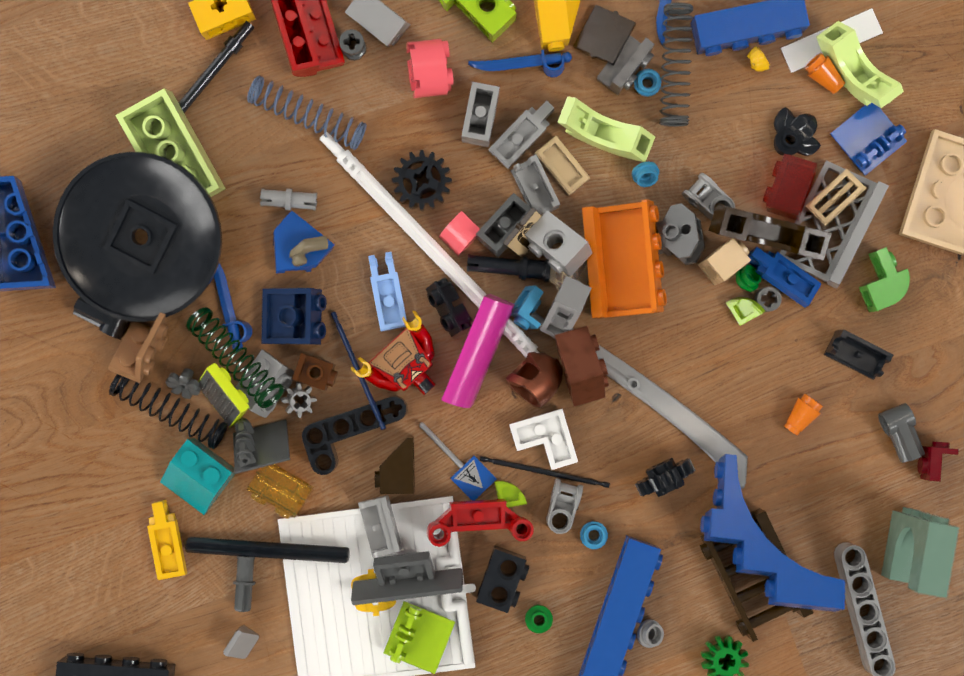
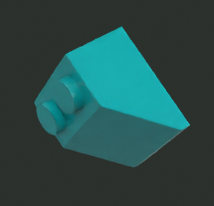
(197, 475)

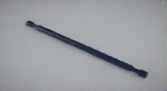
(356, 366)

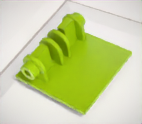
(419, 637)

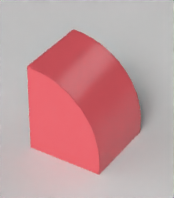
(459, 233)

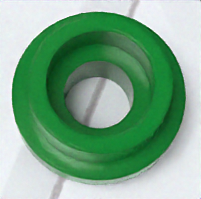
(748, 278)
(539, 610)

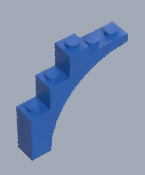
(733, 524)

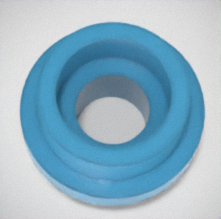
(649, 74)
(645, 174)
(597, 543)

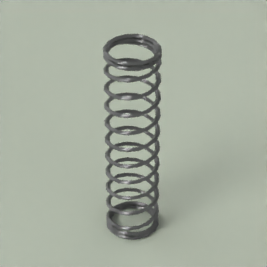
(675, 120)

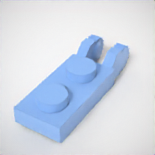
(387, 295)

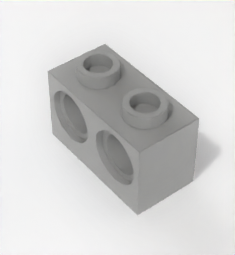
(566, 307)

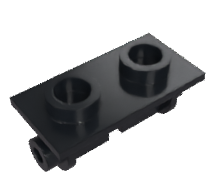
(441, 296)

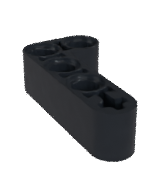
(356, 427)

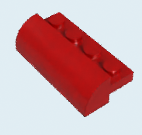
(308, 36)

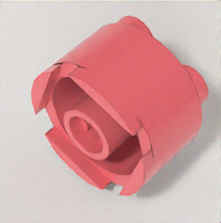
(428, 68)

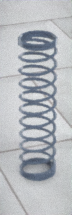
(257, 86)

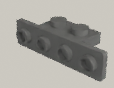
(406, 578)

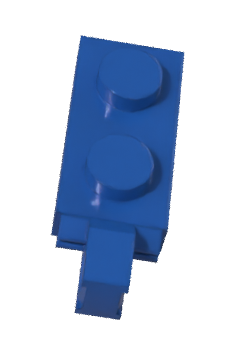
(785, 276)

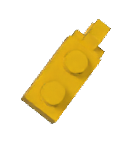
(166, 542)

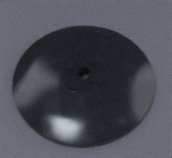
(98, 242)

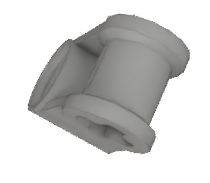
(708, 197)
(563, 504)

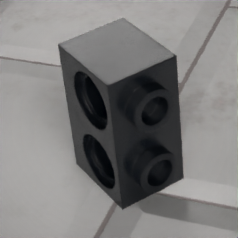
(496, 577)

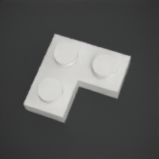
(547, 430)

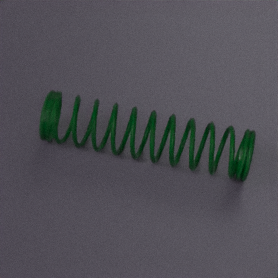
(265, 404)

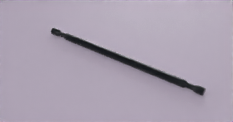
(544, 471)

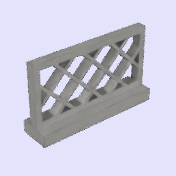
(856, 229)

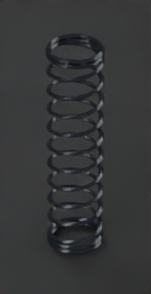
(212, 443)

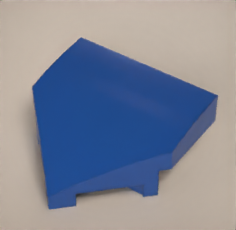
(287, 236)

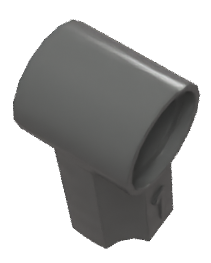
(899, 425)

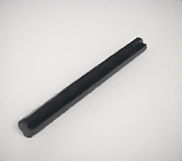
(267, 550)

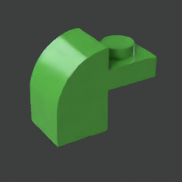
(890, 284)

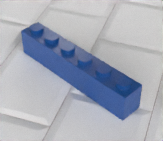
(622, 609)

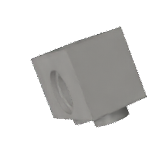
(480, 114)
(551, 230)

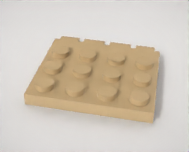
(937, 198)

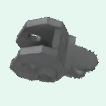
(681, 234)

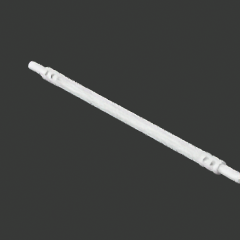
(422, 238)

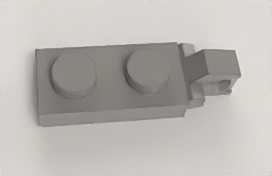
(521, 135)

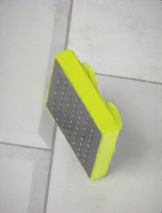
(222, 394)

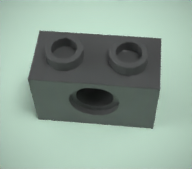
(502, 224)

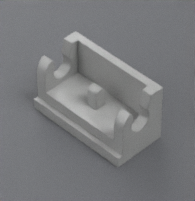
(378, 20)
(535, 185)
(380, 526)

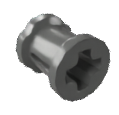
(345, 42)

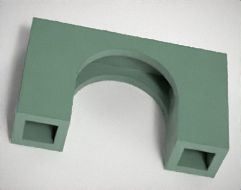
(920, 551)

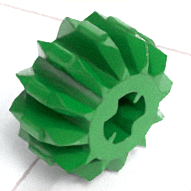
(719, 651)

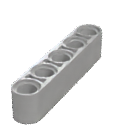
(873, 620)

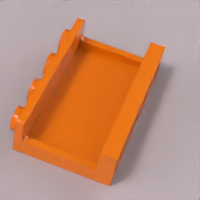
(624, 260)

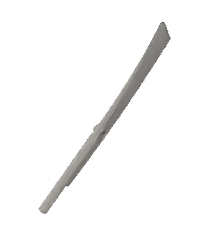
(676, 413)

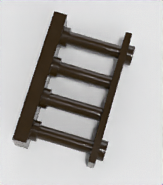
(744, 623)

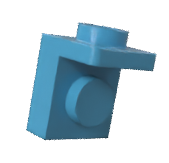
(525, 304)

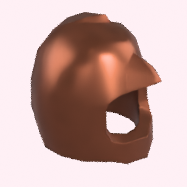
(536, 378)

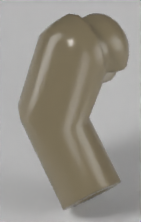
(304, 247)

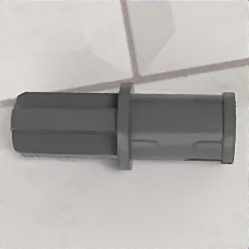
(244, 583)

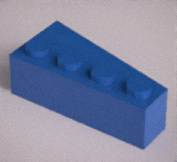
(21, 251)

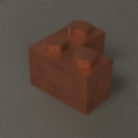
(582, 368)

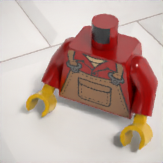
(402, 360)

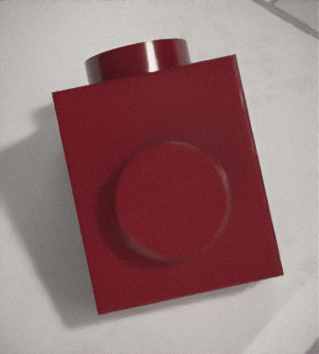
(930, 464)

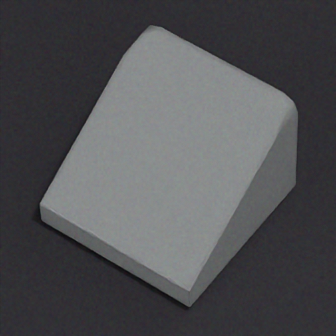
(241, 643)

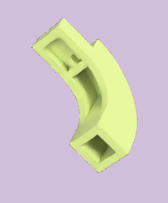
(860, 75)
(605, 133)

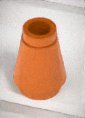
(825, 73)
(803, 414)

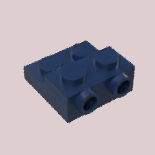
(293, 316)

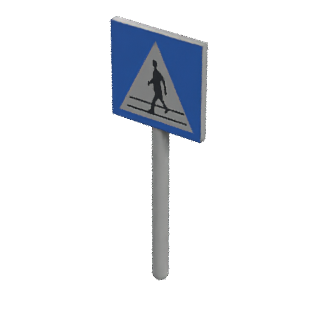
(472, 476)

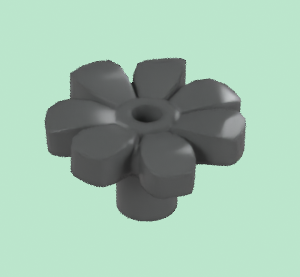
(183, 383)

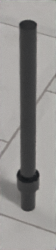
(232, 46)

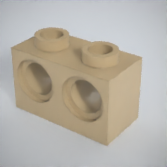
(725, 261)

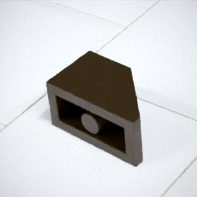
(398, 470)

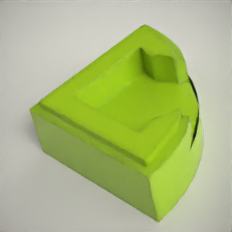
(744, 309)
(510, 493)

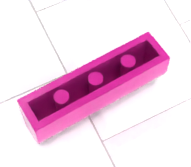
(478, 351)

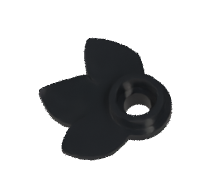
(797, 131)

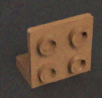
(138, 348)

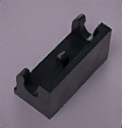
(857, 354)

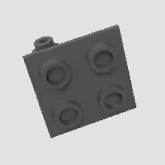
(259, 445)

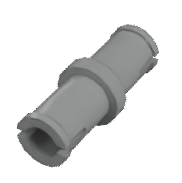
(288, 199)

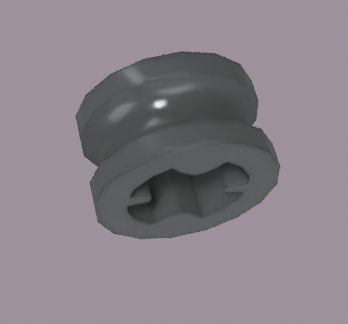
(775, 293)

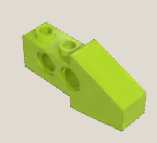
(490, 23)

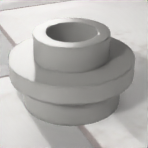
(650, 633)

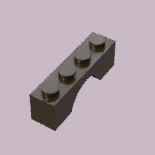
(769, 232)

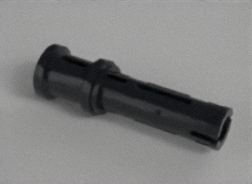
(523, 268)

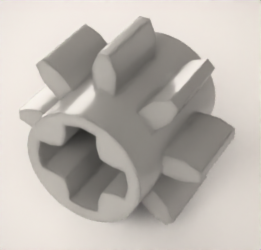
(299, 408)

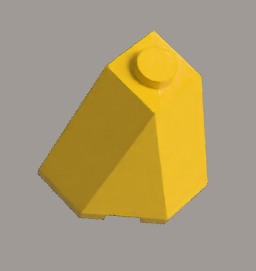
(555, 22)

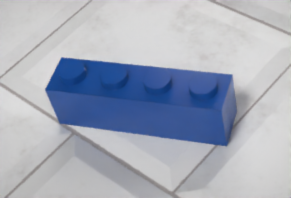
(749, 24)

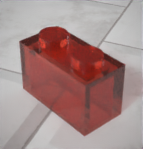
(790, 187)

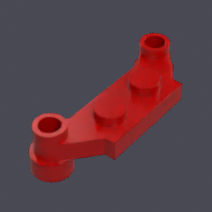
(478, 516)

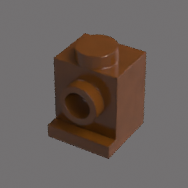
(306, 364)

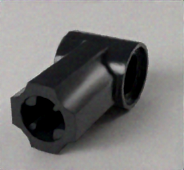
(109, 325)

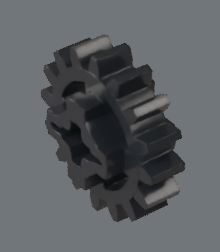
(410, 175)
(665, 477)

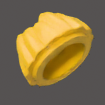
(758, 60)

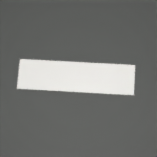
(804, 50)

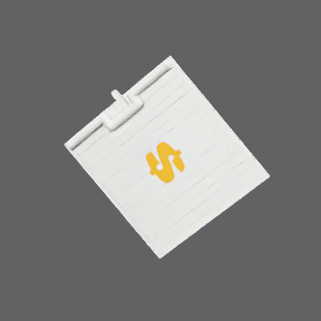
(350, 639)

